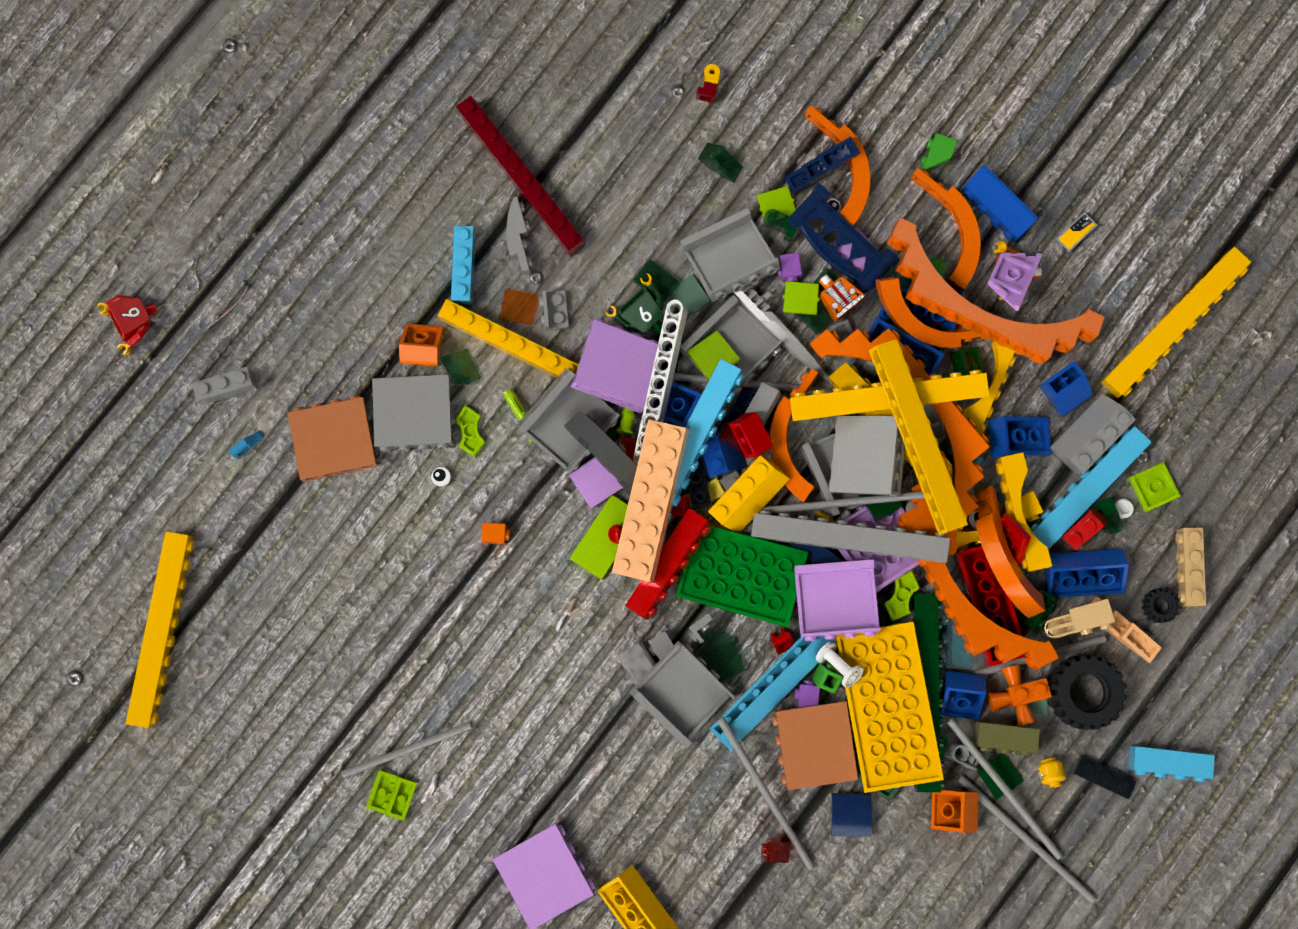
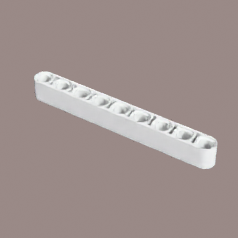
(659, 374)

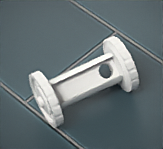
(851, 675)

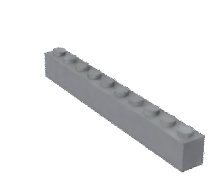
(851, 538)

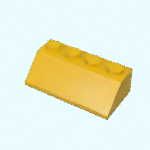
(749, 494)
(634, 902)

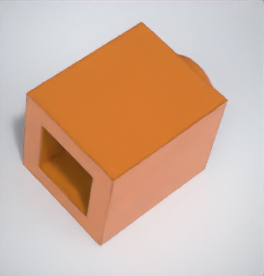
(494, 533)

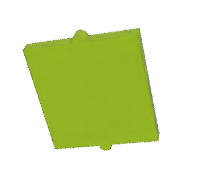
(776, 199)
(800, 298)

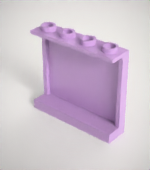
(616, 365)
(836, 600)
(544, 876)

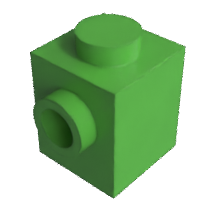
(827, 677)

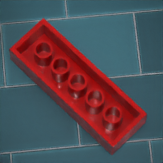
(986, 594)

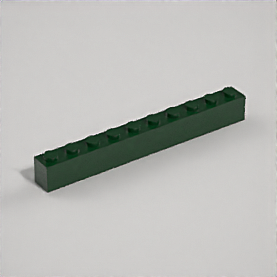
(927, 632)

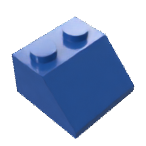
(721, 458)
(963, 695)

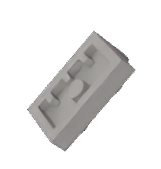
(555, 310)
(702, 625)

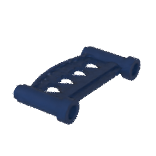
(816, 207)

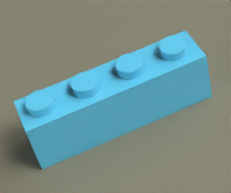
(463, 265)
(1171, 762)

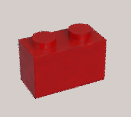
(751, 434)
(1084, 528)

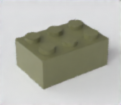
(1005, 738)

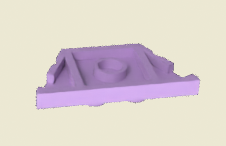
(1013, 276)

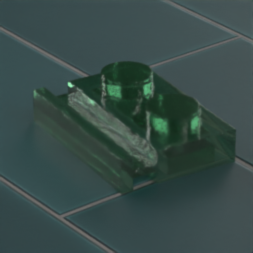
(662, 279)

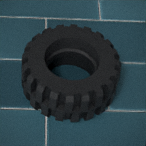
(1112, 692)

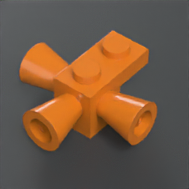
(1019, 695)

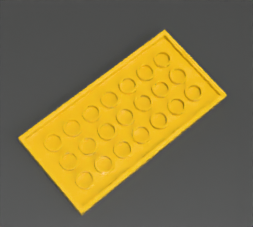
(891, 709)

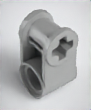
(962, 756)

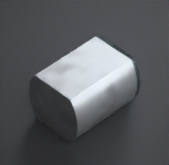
(636, 662)

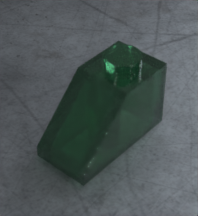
(720, 161)

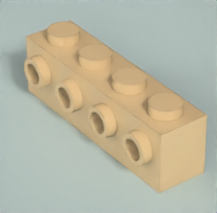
(1191, 567)

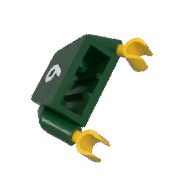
(641, 310)

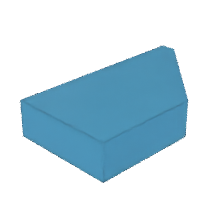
(245, 444)

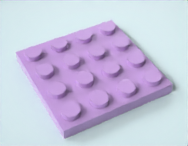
(885, 567)

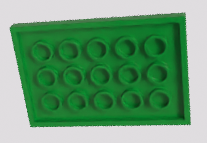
(743, 576)

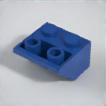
(1067, 388)

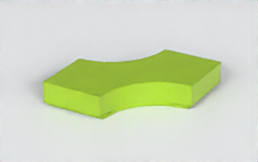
(468, 422)
(899, 603)

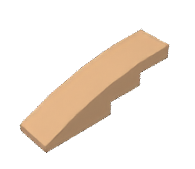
(1132, 636)

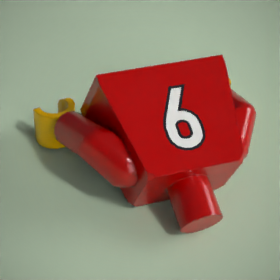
(129, 318)

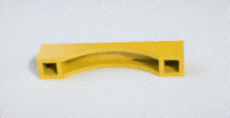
(981, 409)
(1013, 472)
(1030, 509)

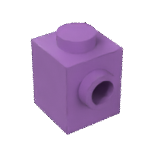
(789, 267)
(807, 694)

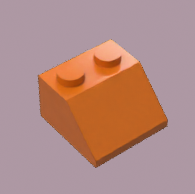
(420, 345)
(955, 811)

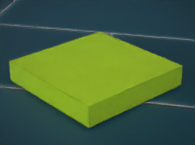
(710, 351)
(1154, 487)

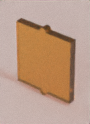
(518, 307)

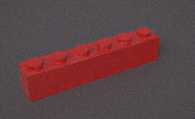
(672, 560)

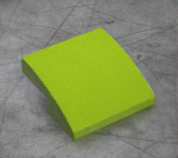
(391, 795)

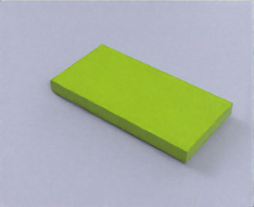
(595, 550)

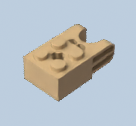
(1081, 620)

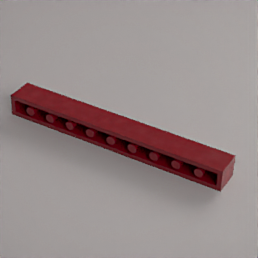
(520, 176)

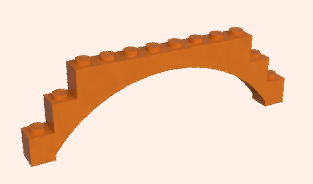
(936, 295)
(963, 438)
(976, 629)

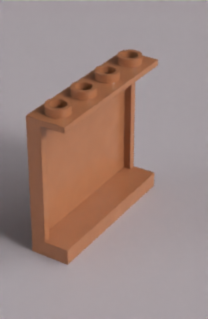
(332, 438)
(815, 745)

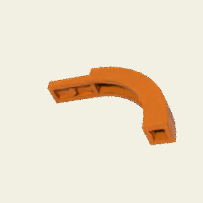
(858, 165)
(966, 224)
(897, 310)
(779, 429)
(1000, 558)

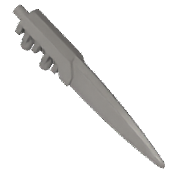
(760, 311)

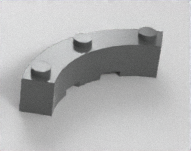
(606, 452)

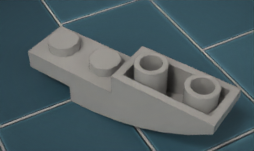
(517, 229)

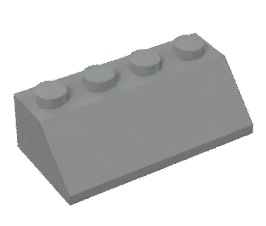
(1092, 434)

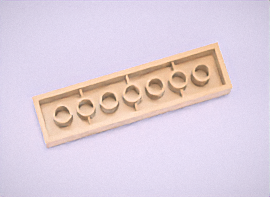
(651, 500)

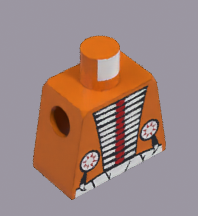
(839, 296)

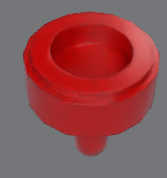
(614, 533)

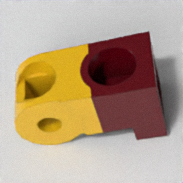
(710, 86)

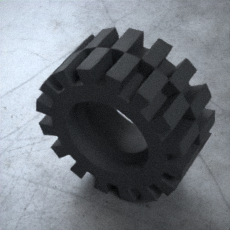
(1172, 601)

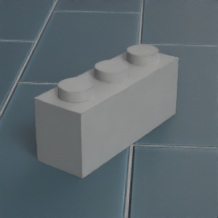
(224, 385)

